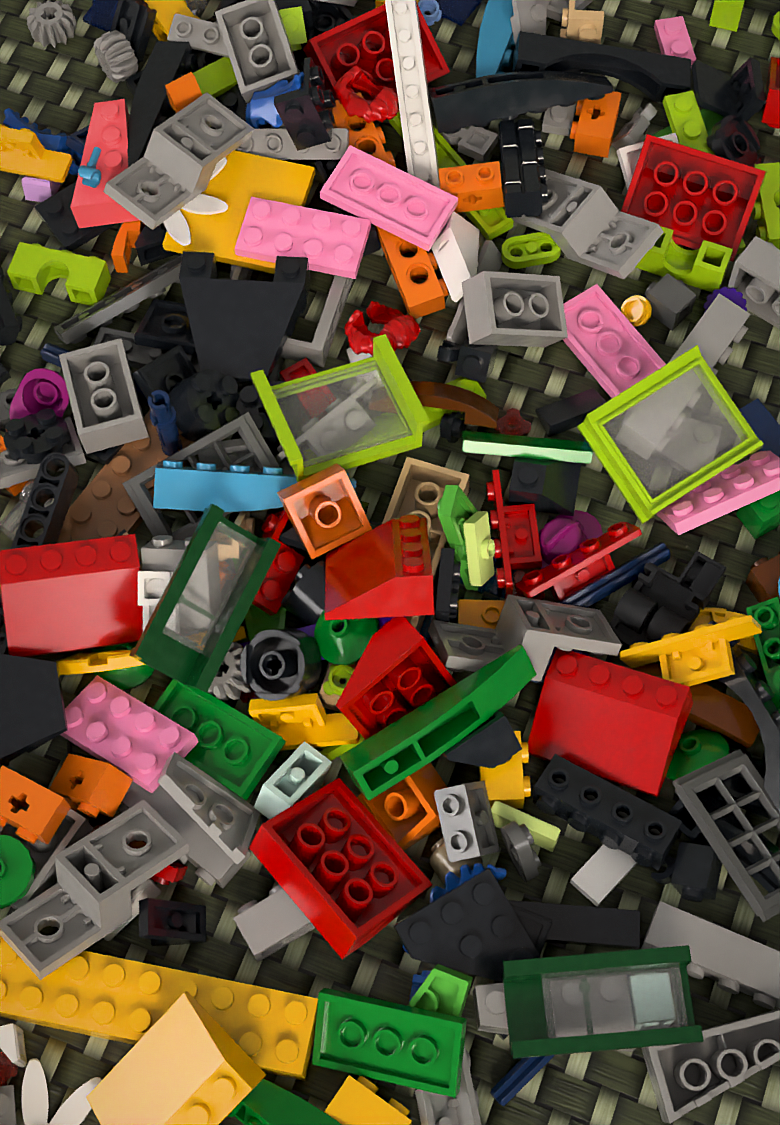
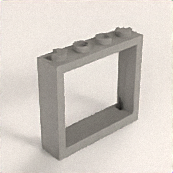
(319, 348)

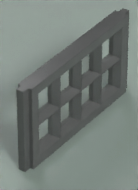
(143, 500)
(714, 774)

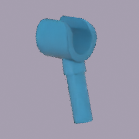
(90, 175)

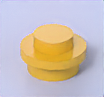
(637, 310)

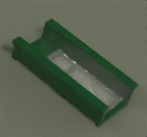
(205, 601)
(599, 1002)

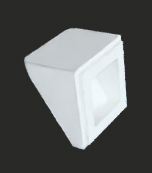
(13, 1044)

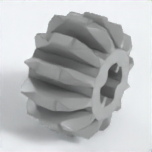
(51, 23)
(115, 56)
(228, 680)

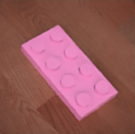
(389, 198)
(328, 239)
(607, 342)
(725, 492)
(125, 732)

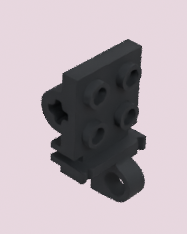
(664, 602)

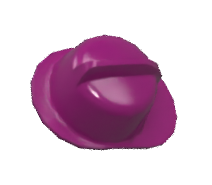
(40, 390)
(566, 533)

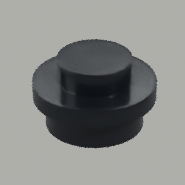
(452, 426)

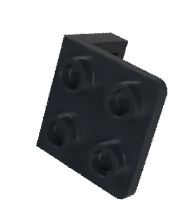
(730, 95)
(308, 110)

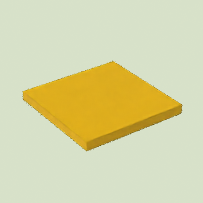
(235, 184)

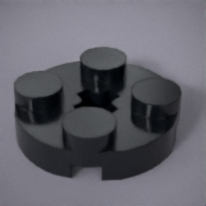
(728, 134)
(21, 436)

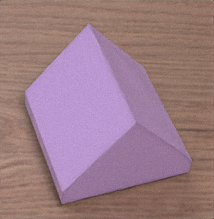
(39, 189)

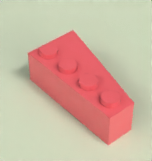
(109, 133)

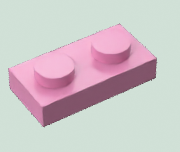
(674, 38)

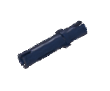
(164, 418)

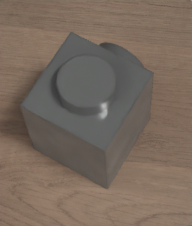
(670, 300)

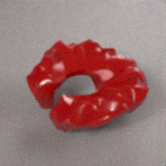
(382, 107)
(398, 328)

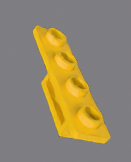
(25, 155)
(694, 655)
(303, 720)

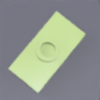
(479, 548)
(543, 833)

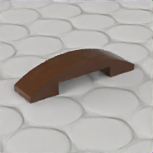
(445, 396)

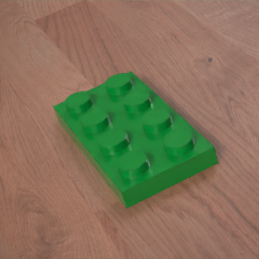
(229, 743)
(389, 1042)

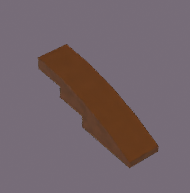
(716, 711)

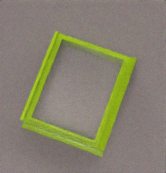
(345, 413)
(668, 434)

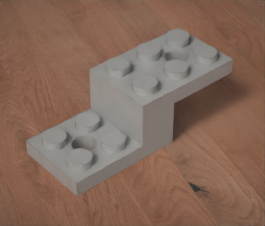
(178, 160)
(591, 226)
(528, 622)
(92, 888)

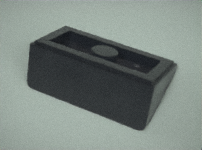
(568, 412)

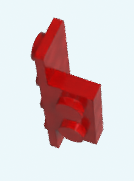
(517, 535)
(579, 568)
(281, 570)

